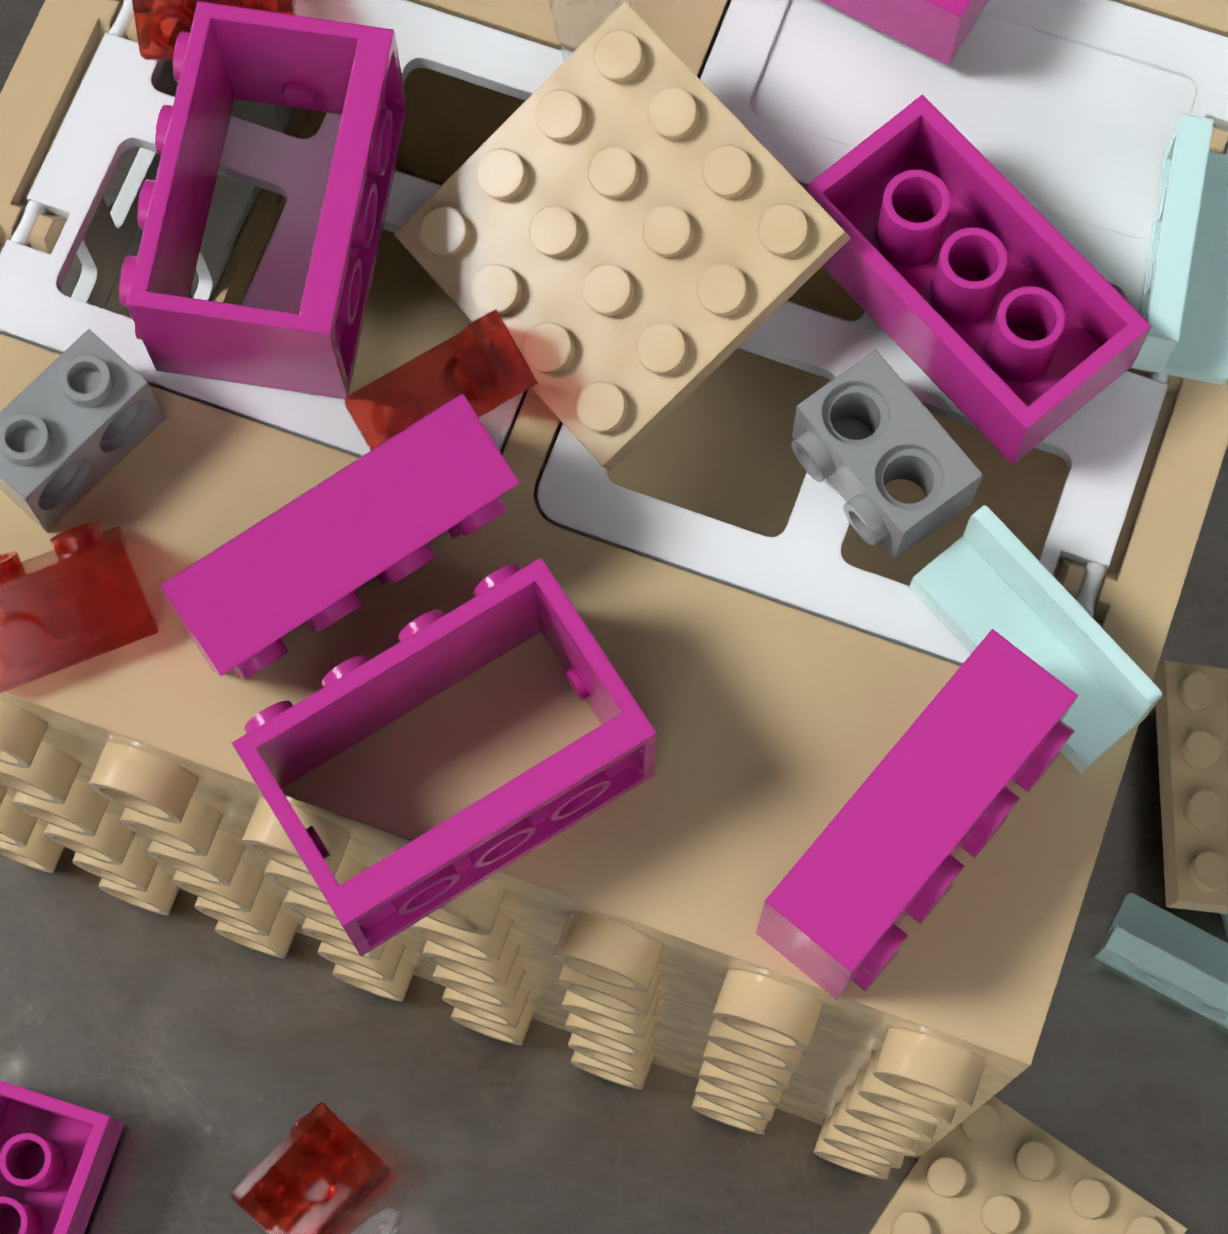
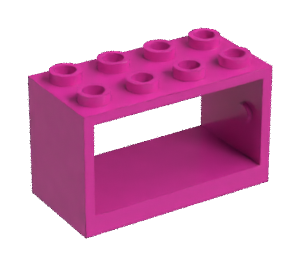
(284, 64)
(502, 826)

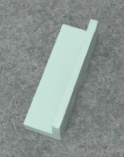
(1188, 261)
(999, 585)
(1169, 956)

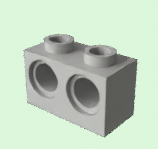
(72, 428)
(903, 446)

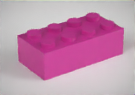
(974, 280)
(339, 536)
(909, 819)
(50, 1162)

